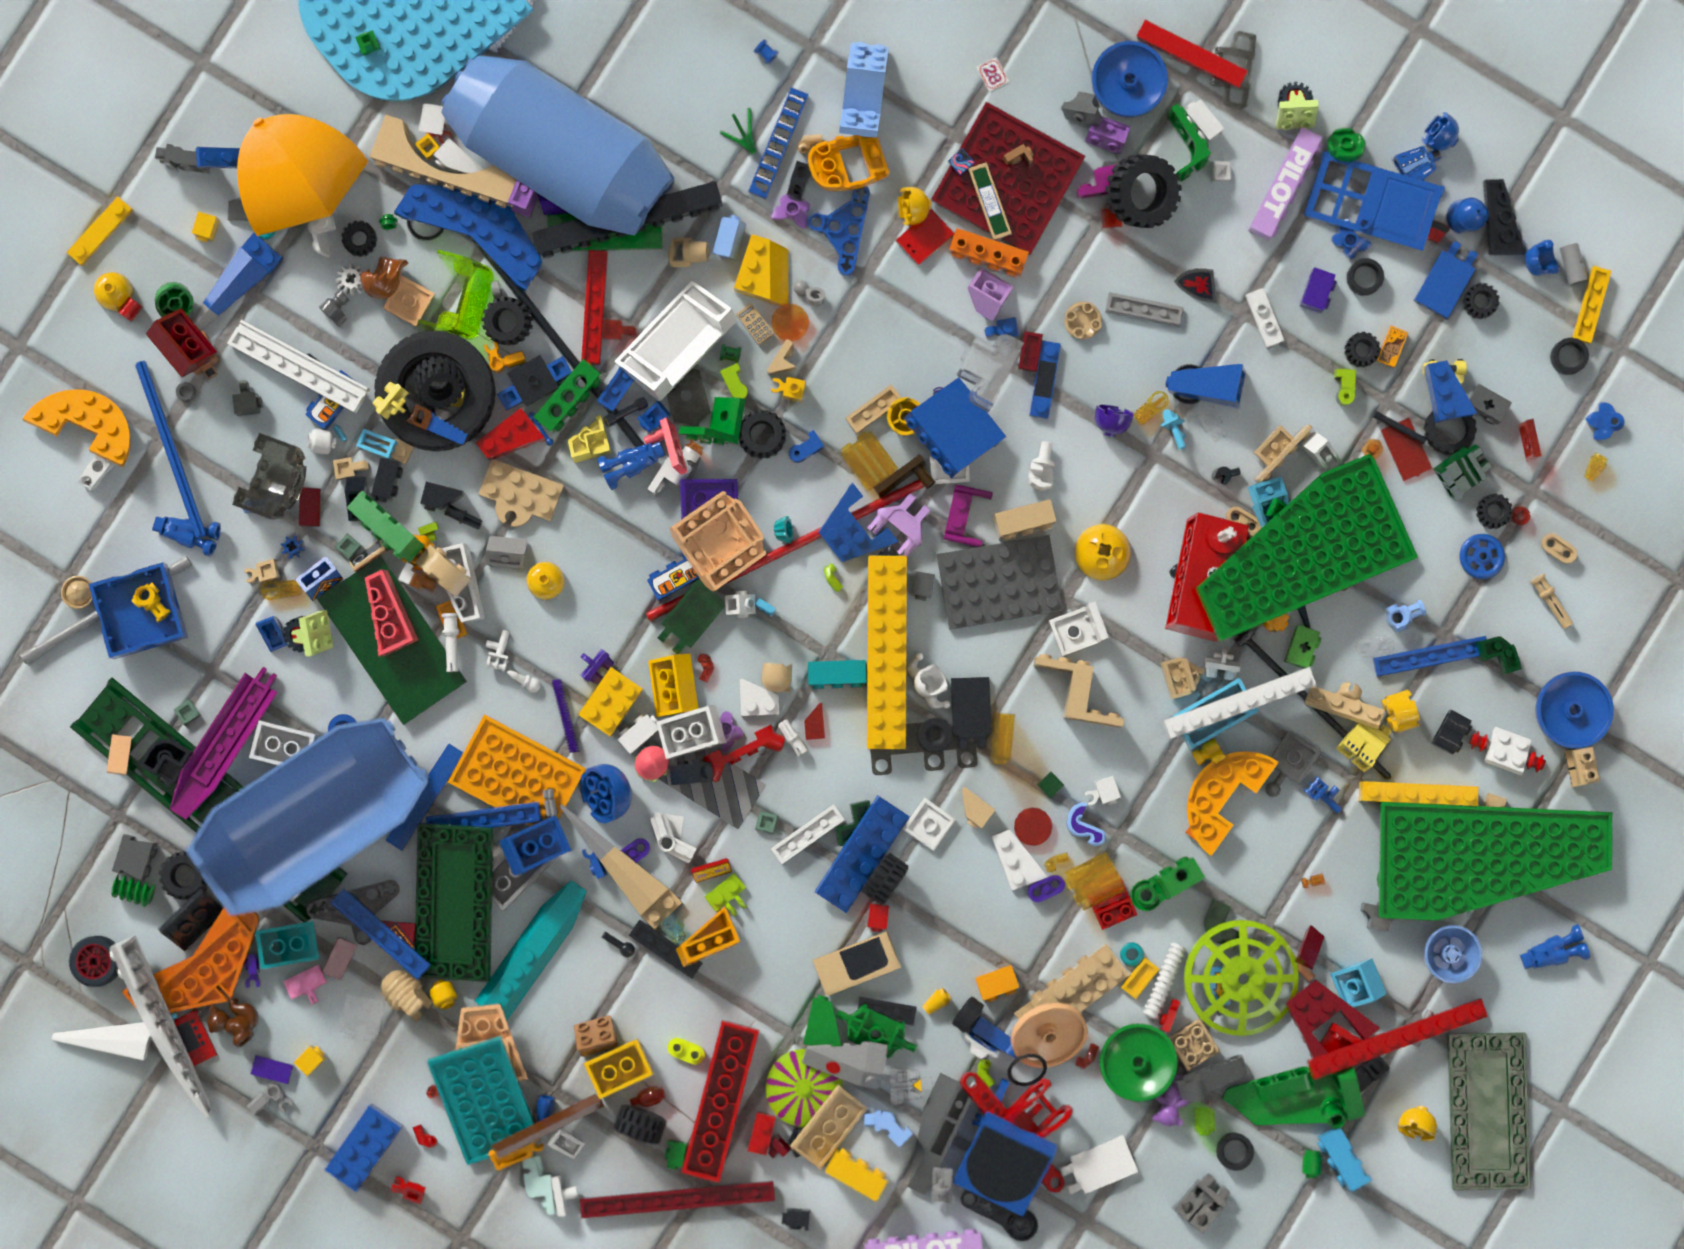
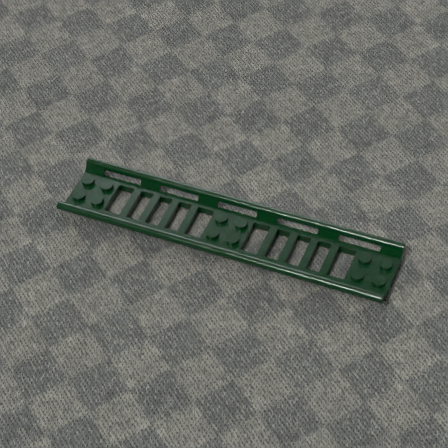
(112, 712)

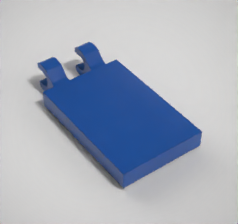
(1446, 281)

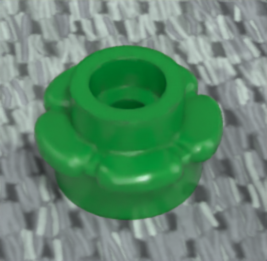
(388, 222)

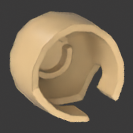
(776, 677)

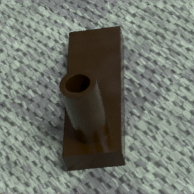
(915, 466)

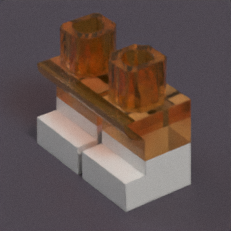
(415, 580)

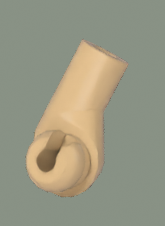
(807, 141)

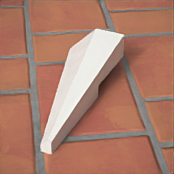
(125, 1040)

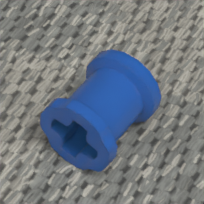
(766, 52)

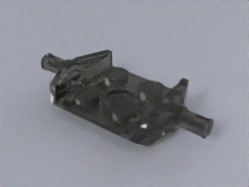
(691, 411)

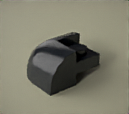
(166, 759)

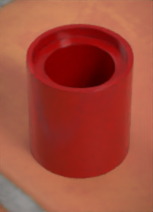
(130, 309)

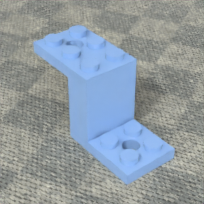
(864, 89)

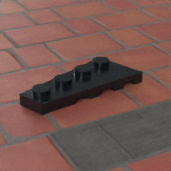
(1501, 225)

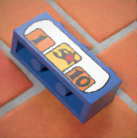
(324, 410)
(672, 579)

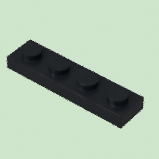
(662, 947)

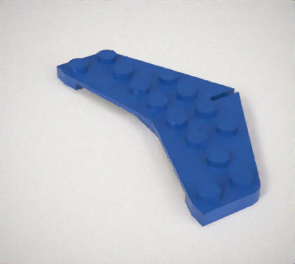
(488, 225)

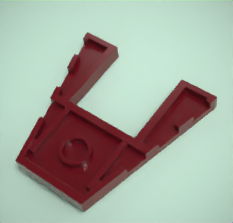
(1317, 1005)

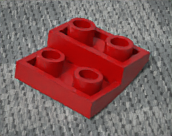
(1114, 910)

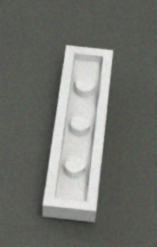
(807, 834)

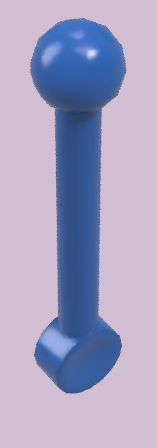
(549, 441)

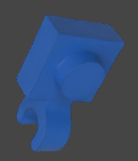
(1004, 326)
(596, 867)

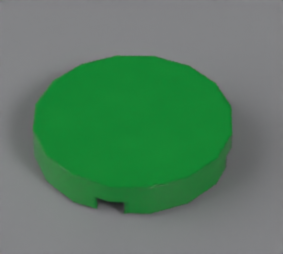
(1346, 145)

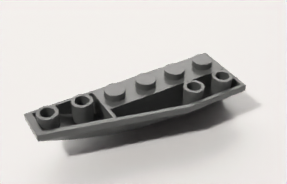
(937, 1129)

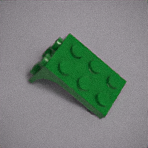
(1189, 134)

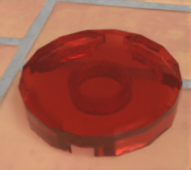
(1033, 826)

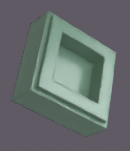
(348, 546)
(187, 712)
(766, 822)

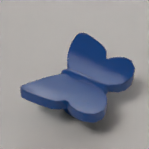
(1350, 242)

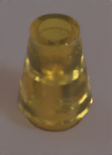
(1595, 466)

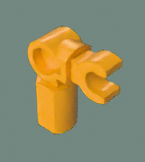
(498, 363)

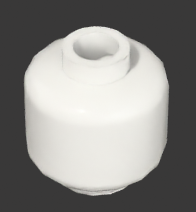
(320, 441)

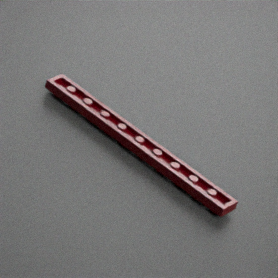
(677, 1199)

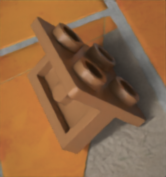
(595, 1036)

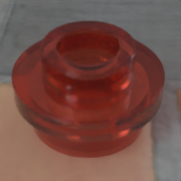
(1526, 515)

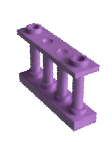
(523, 199)

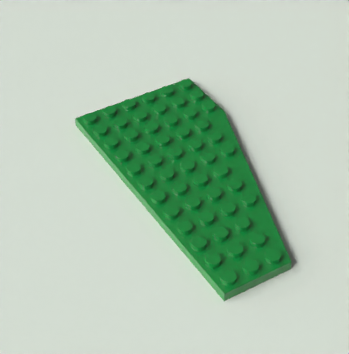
(1317, 545)
(1470, 857)

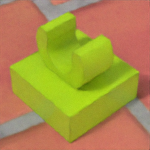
(429, 529)

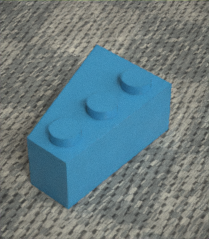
(1343, 1159)

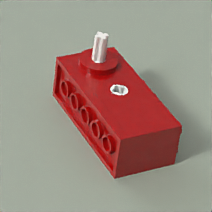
(1204, 547)

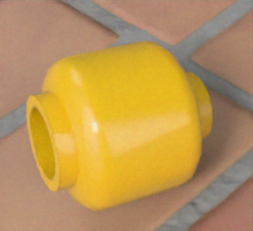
(443, 994)

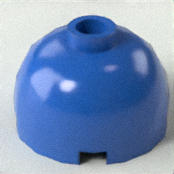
(1442, 133)

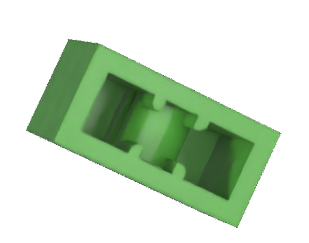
(1295, 655)

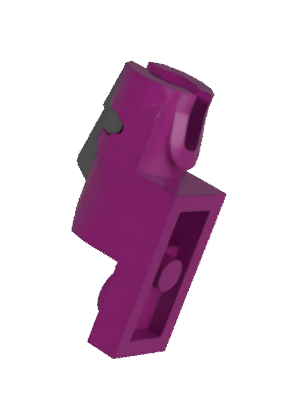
(1100, 181)

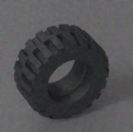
(1165, 197)

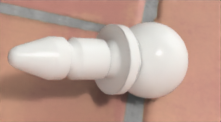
(531, 684)

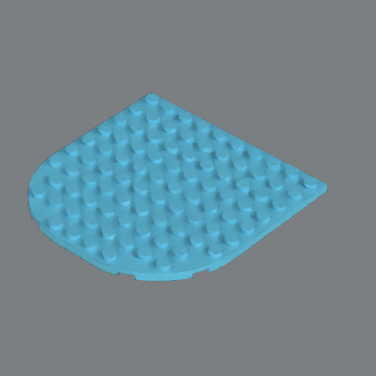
(418, 39)

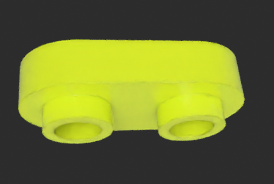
(686, 1050)

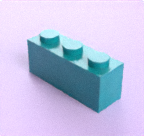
(837, 673)

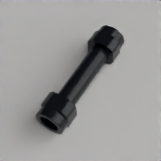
(612, 419)

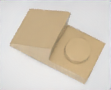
(779, 363)

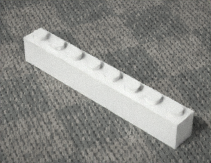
(1239, 703)

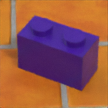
(1318, 290)

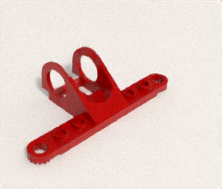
(1016, 1114)

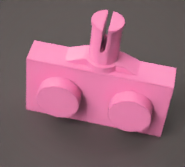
(306, 983)

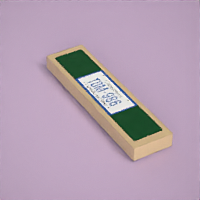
(989, 201)

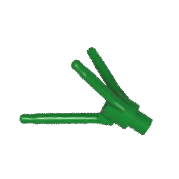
(747, 140)

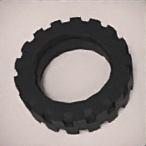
(1444, 448)

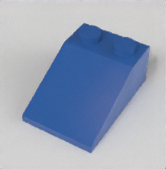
(535, 845)

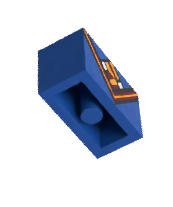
(319, 578)

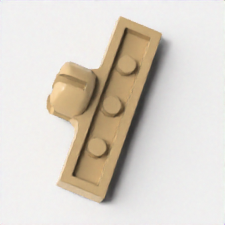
(1345, 704)

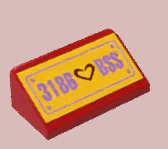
(711, 870)

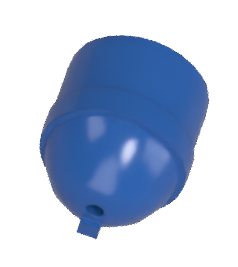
(1463, 215)

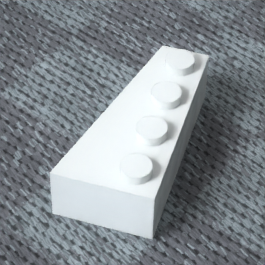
(468, 601)

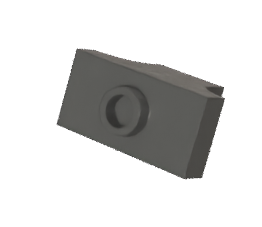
(1083, 109)
(1373, 920)

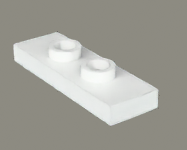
(1264, 317)

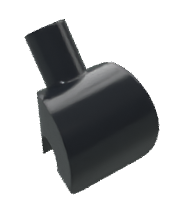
(1226, 474)

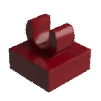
(780, 1147)

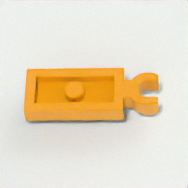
(516, 1156)

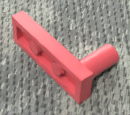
(669, 434)

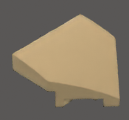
(1181, 676)

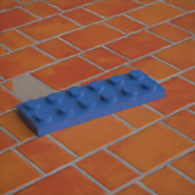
(861, 854)

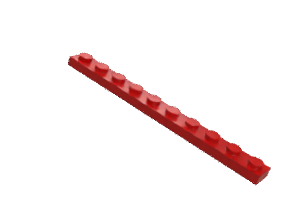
(1397, 1038)

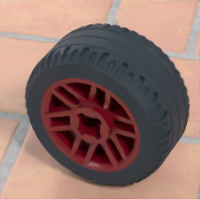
(82, 961)

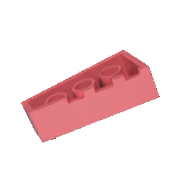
(390, 618)

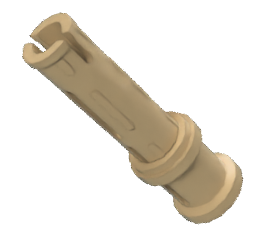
(1565, 621)

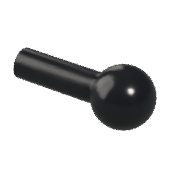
(626, 949)

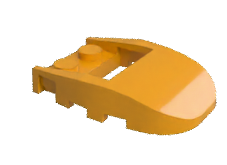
(828, 168)

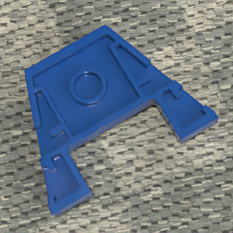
(845, 533)

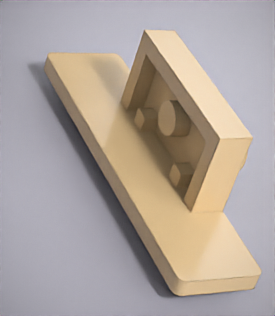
(1277, 447)

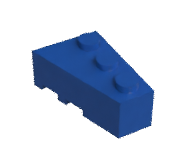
(1446, 393)

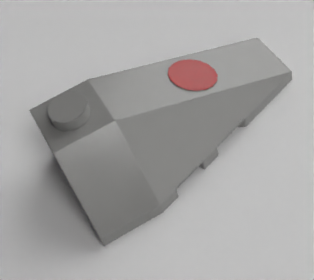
(855, 1063)

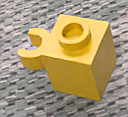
(792, 389)

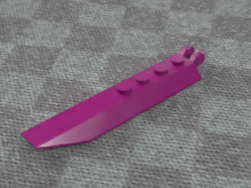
(222, 742)

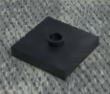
(533, 380)

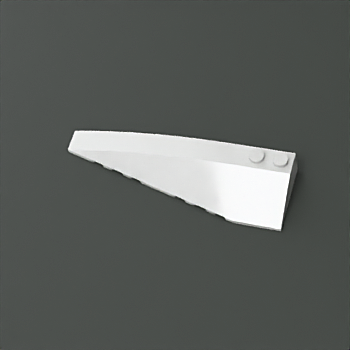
(157, 1018)

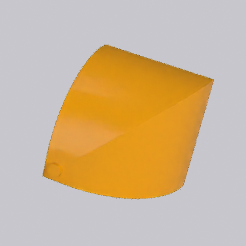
(294, 171)

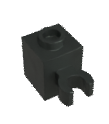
(246, 402)

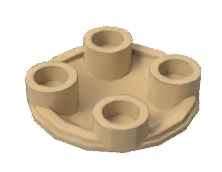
(1083, 320)

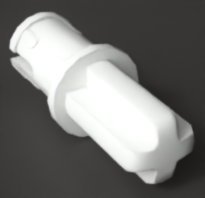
(792, 737)

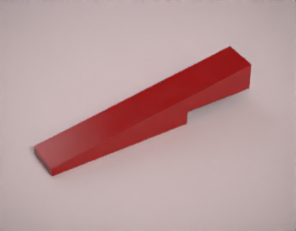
(1191, 54)

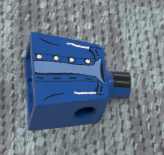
(1417, 162)

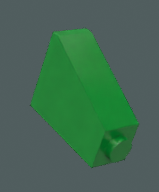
(822, 1024)

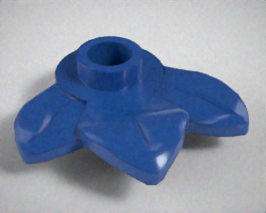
(1602, 421)

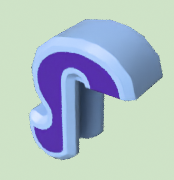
(1081, 829)

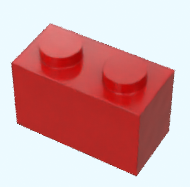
(761, 1133)

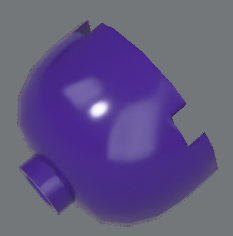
(1112, 419)

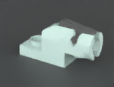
(537, 1183)

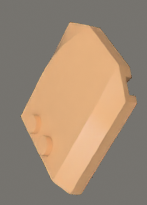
(719, 540)

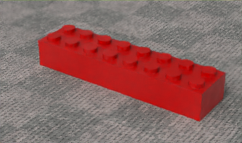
(720, 1100)

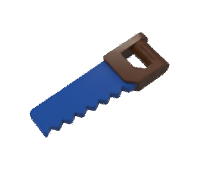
(434, 424)

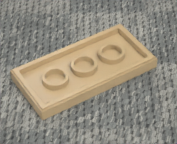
(829, 1127)

